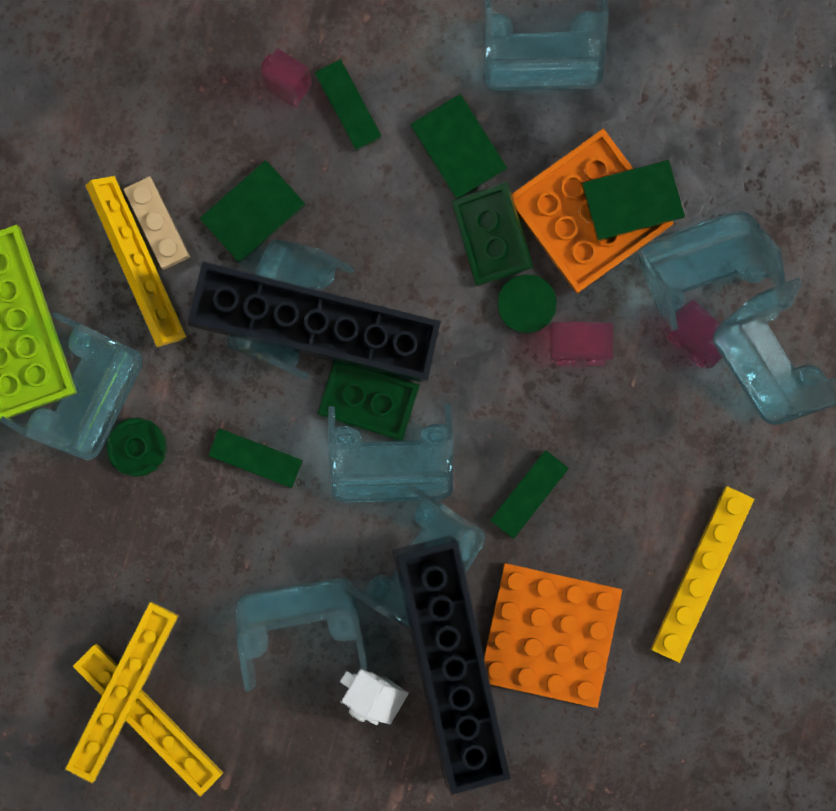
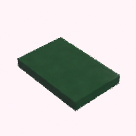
(458, 147)
(633, 200)
(252, 211)
(492, 234)
(369, 400)

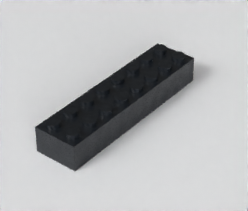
(313, 322)
(451, 664)

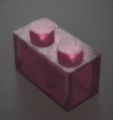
(285, 77)
(696, 334)
(581, 342)

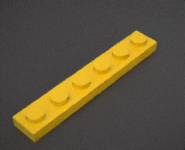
(135, 261)
(702, 574)
(122, 692)
(154, 725)

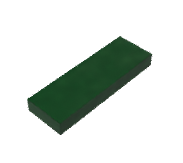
(348, 105)
(255, 458)
(529, 494)

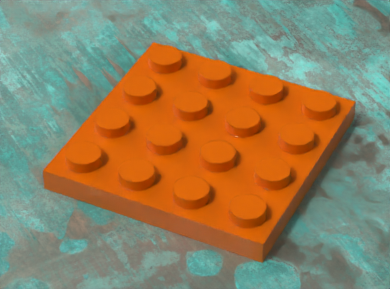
(560, 220)
(551, 635)

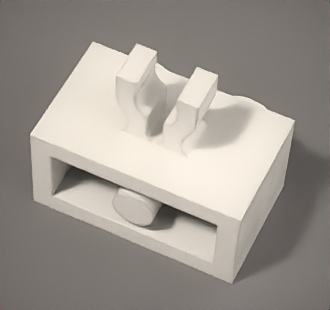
(372, 697)

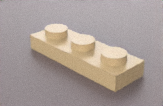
(156, 223)

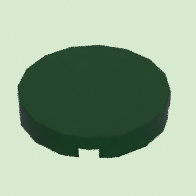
(527, 304)
(136, 447)

